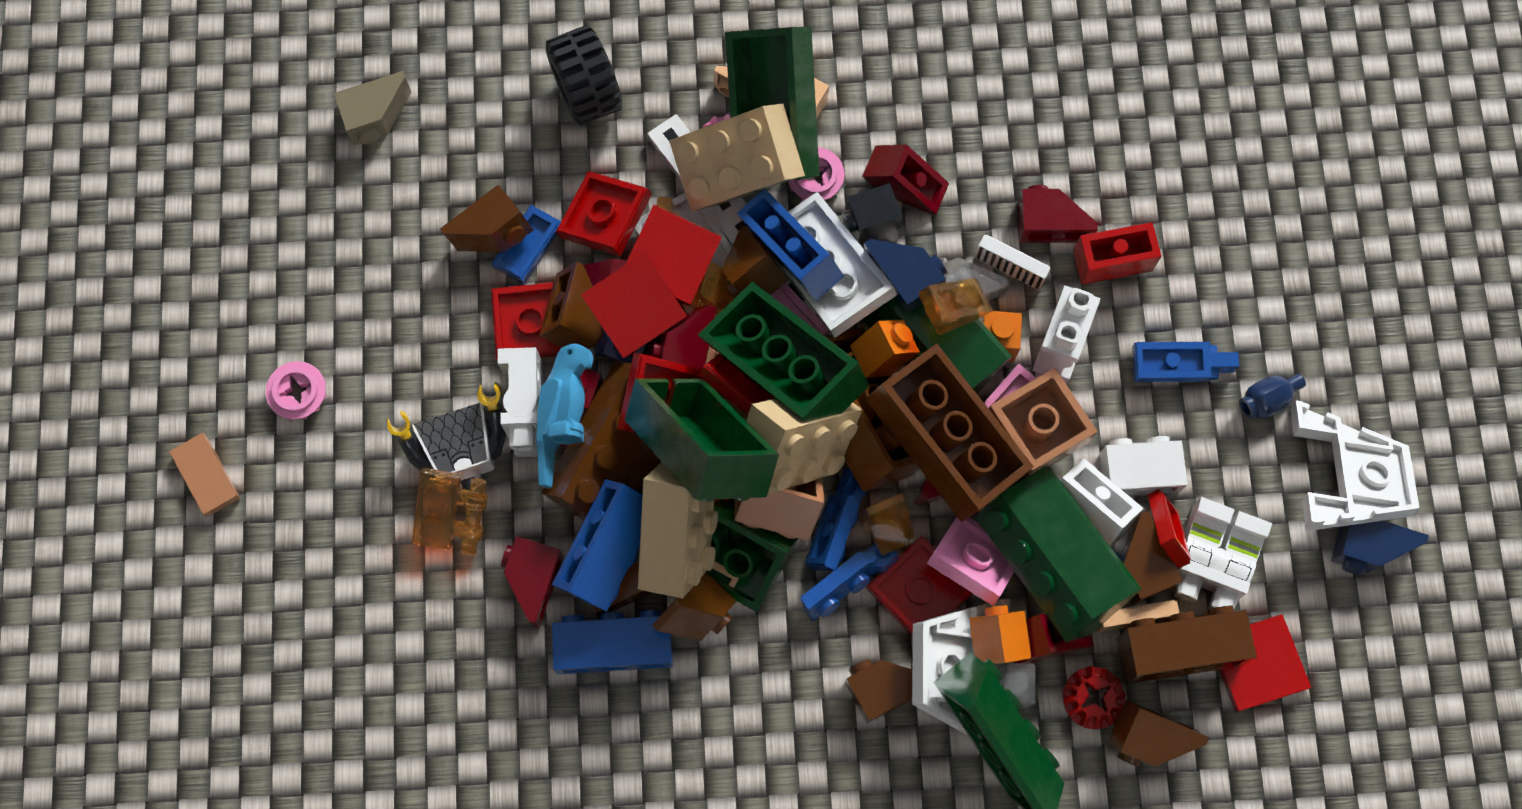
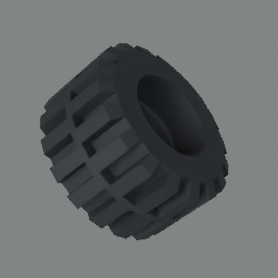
(584, 75)

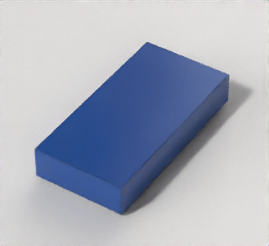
(524, 257)

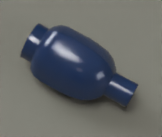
(1270, 396)

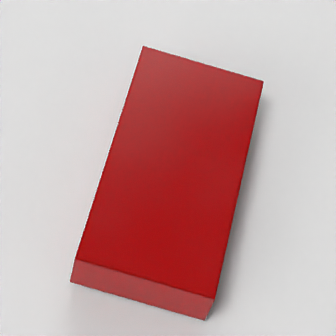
(1169, 528)

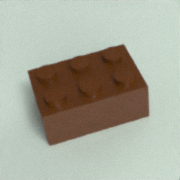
(1185, 644)

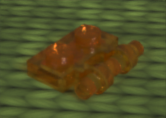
(437, 509)

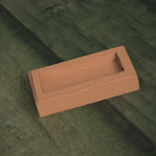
(204, 474)

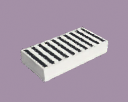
(1012, 262)

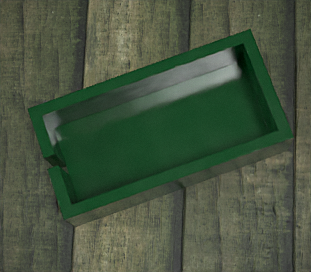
(773, 70)
(701, 439)

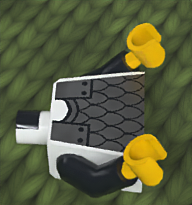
(456, 441)

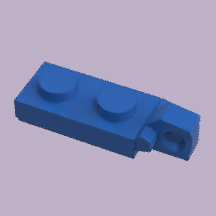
(1180, 362)
(835, 525)
(847, 578)

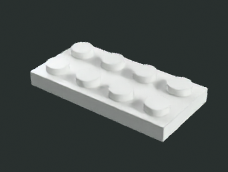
(863, 284)

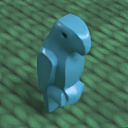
(561, 408)

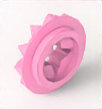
(831, 179)
(281, 384)

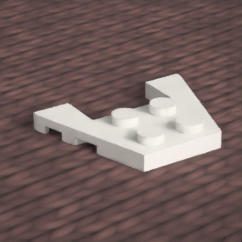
(1371, 474)
(936, 649)

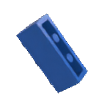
(790, 244)
(603, 547)
(610, 644)

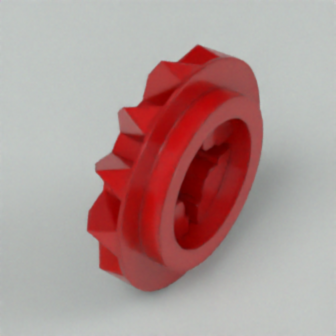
(1076, 693)

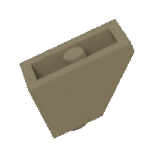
(372, 107)

